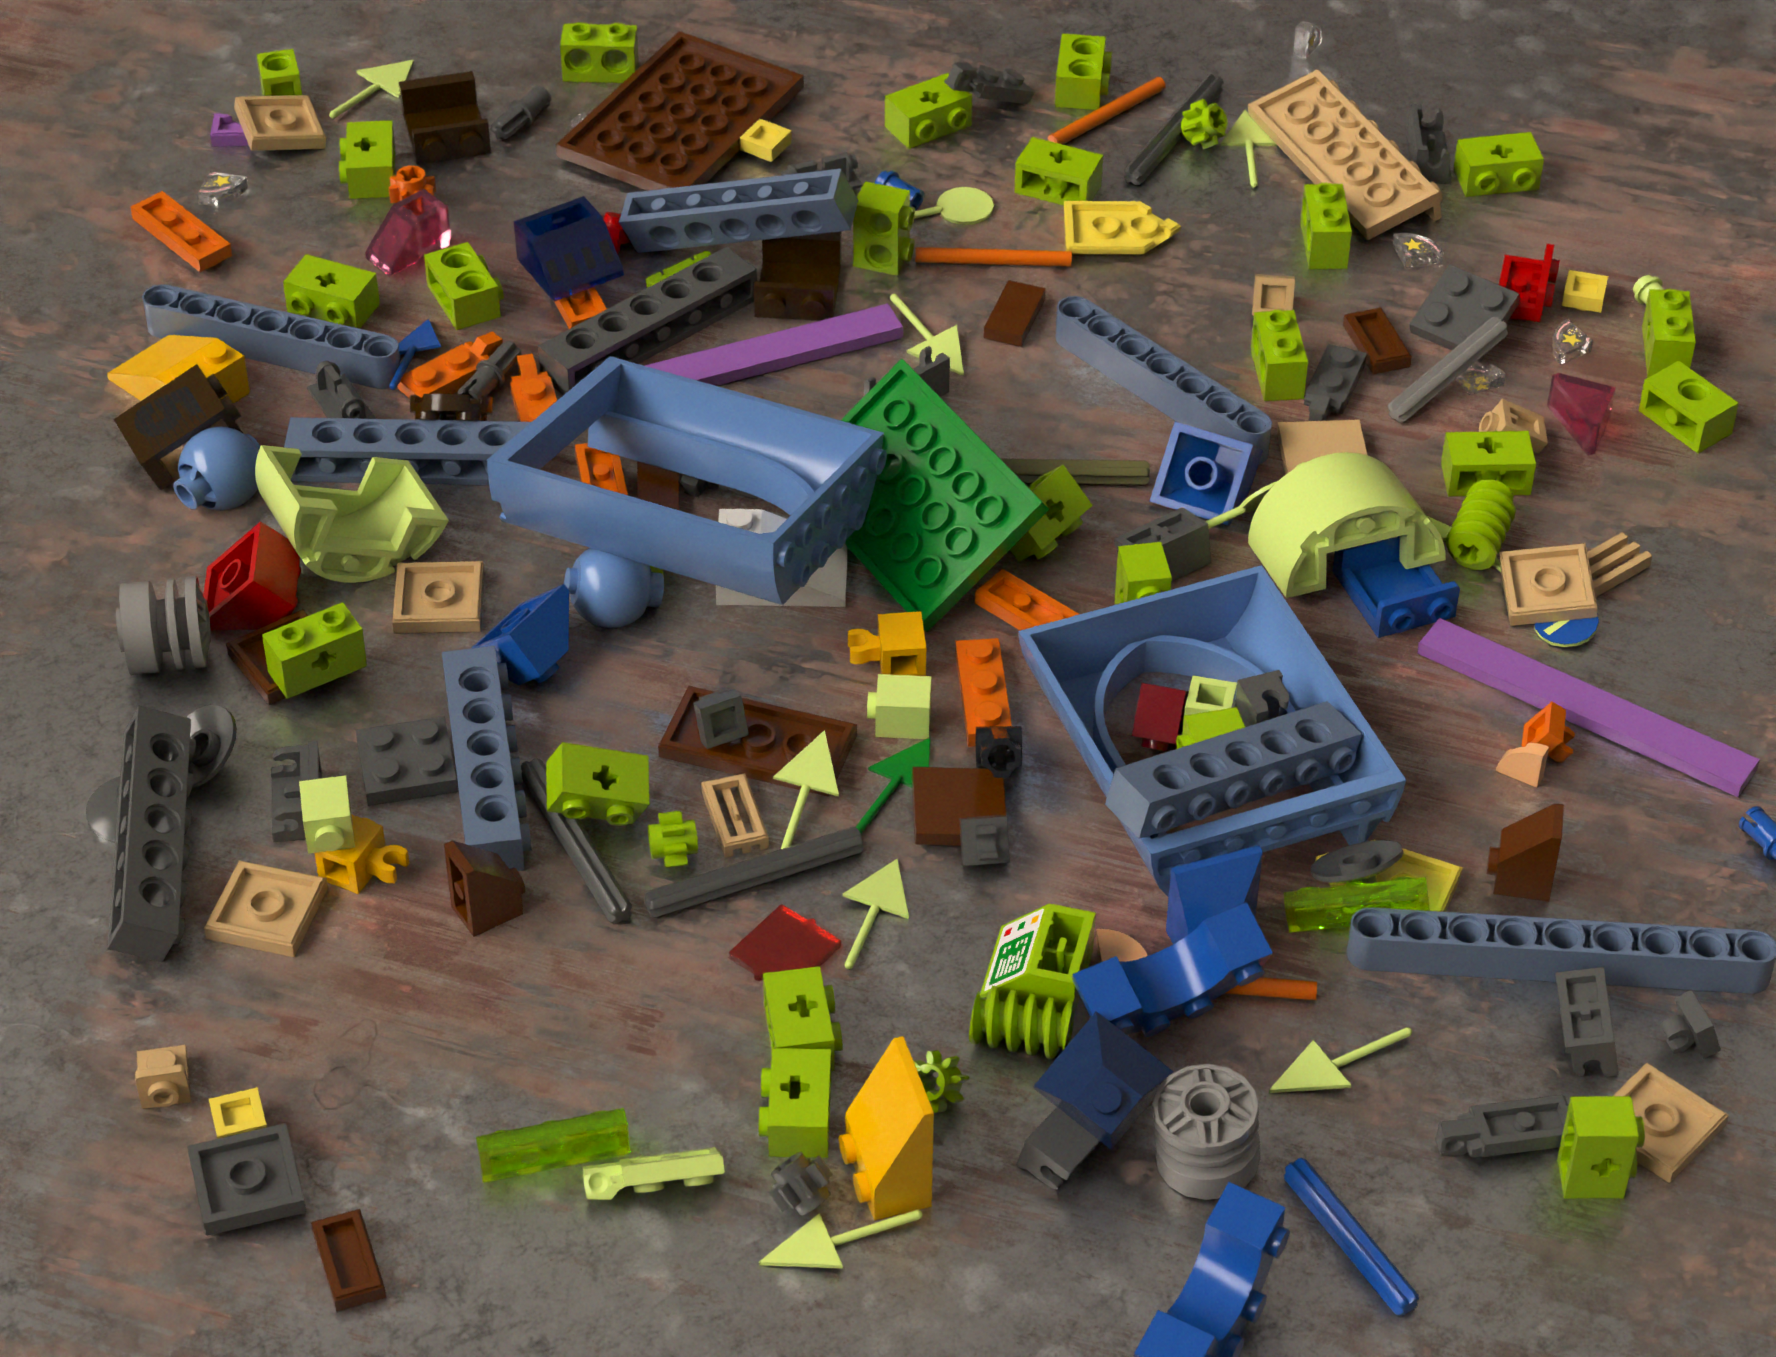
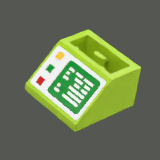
(1041, 955)

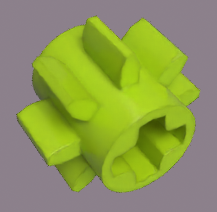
(1204, 123)
(673, 839)
(949, 1079)

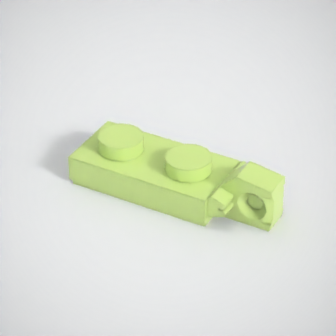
(649, 1172)

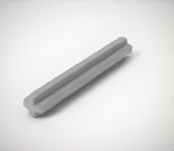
(1447, 369)

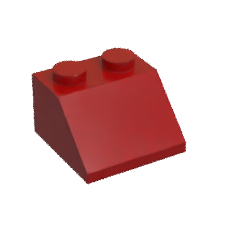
(253, 581)

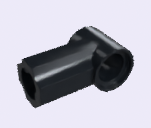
(999, 749)

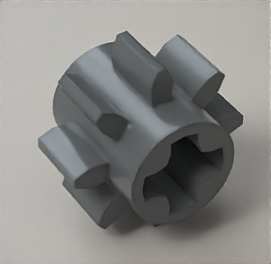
(800, 1183)

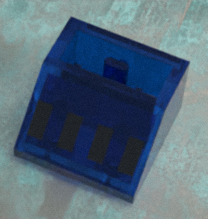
(567, 248)

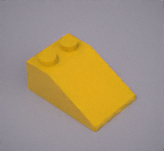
(174, 356)
(891, 1137)

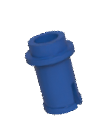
(892, 179)
(1763, 833)

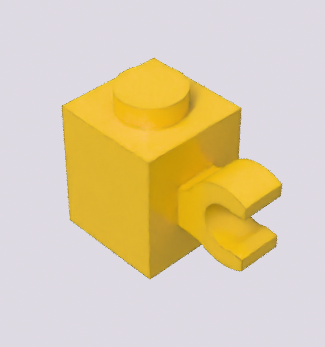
(898, 644)
(355, 866)

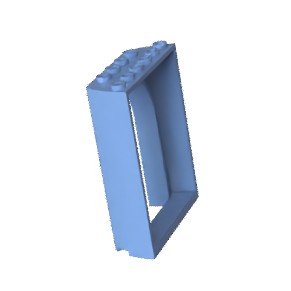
(788, 456)
(1225, 633)

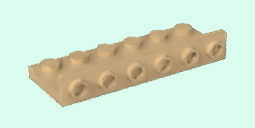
(1341, 146)

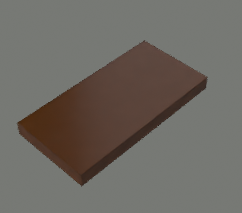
(772, 741)

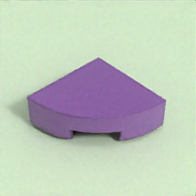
(226, 132)

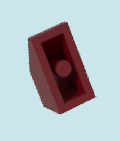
(1159, 715)

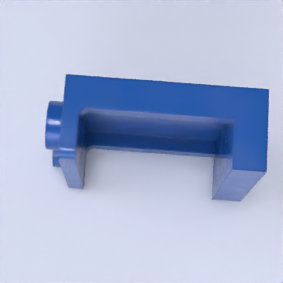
(1388, 593)

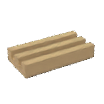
(1611, 554)
(742, 839)

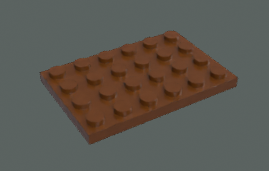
(679, 115)

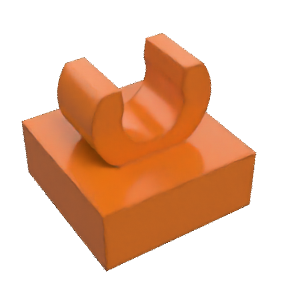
(1550, 730)

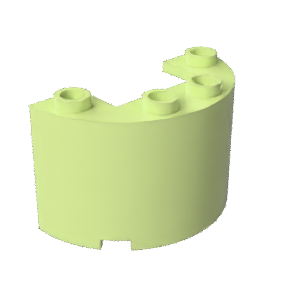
(1334, 507)
(351, 532)

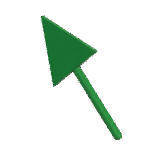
(899, 770)

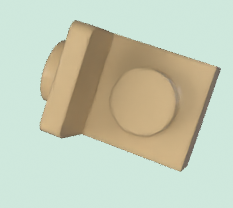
(1511, 417)
(163, 1077)

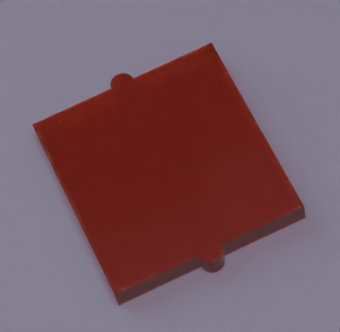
(784, 943)

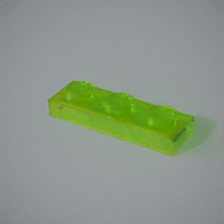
(1334, 906)
(553, 1145)

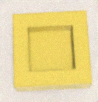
(765, 140)
(1584, 291)
(237, 1113)

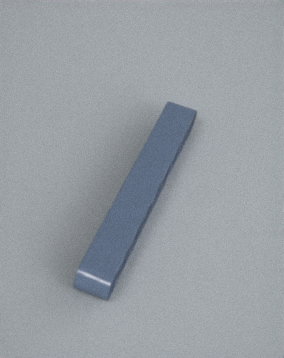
(1541, 946)

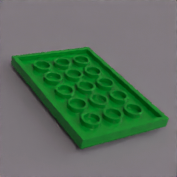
(941, 502)

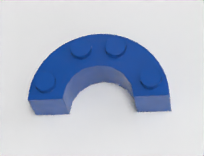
(1178, 979)
(1225, 1280)

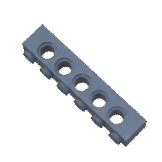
(739, 211)
(437, 449)
(483, 754)
(1232, 769)

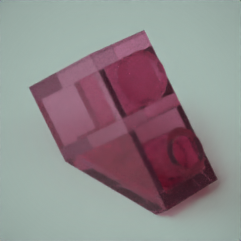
(410, 231)

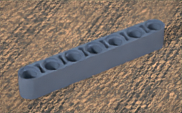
(273, 334)
(1157, 374)

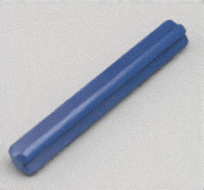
(1351, 1237)

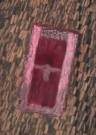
(1581, 408)

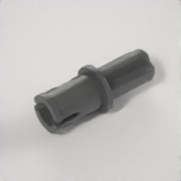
(521, 113)
(491, 372)

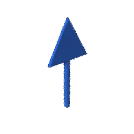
(420, 339)

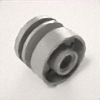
(165, 625)
(1206, 1130)

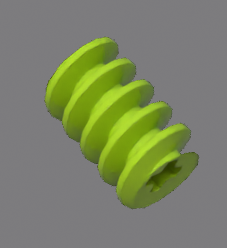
(1481, 524)
(1021, 1023)

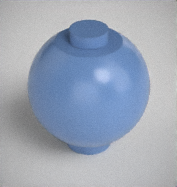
(217, 469)
(612, 589)

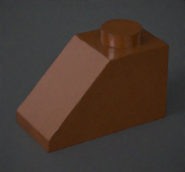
(1528, 855)
(482, 887)

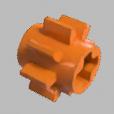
(408, 182)

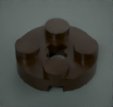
(442, 405)

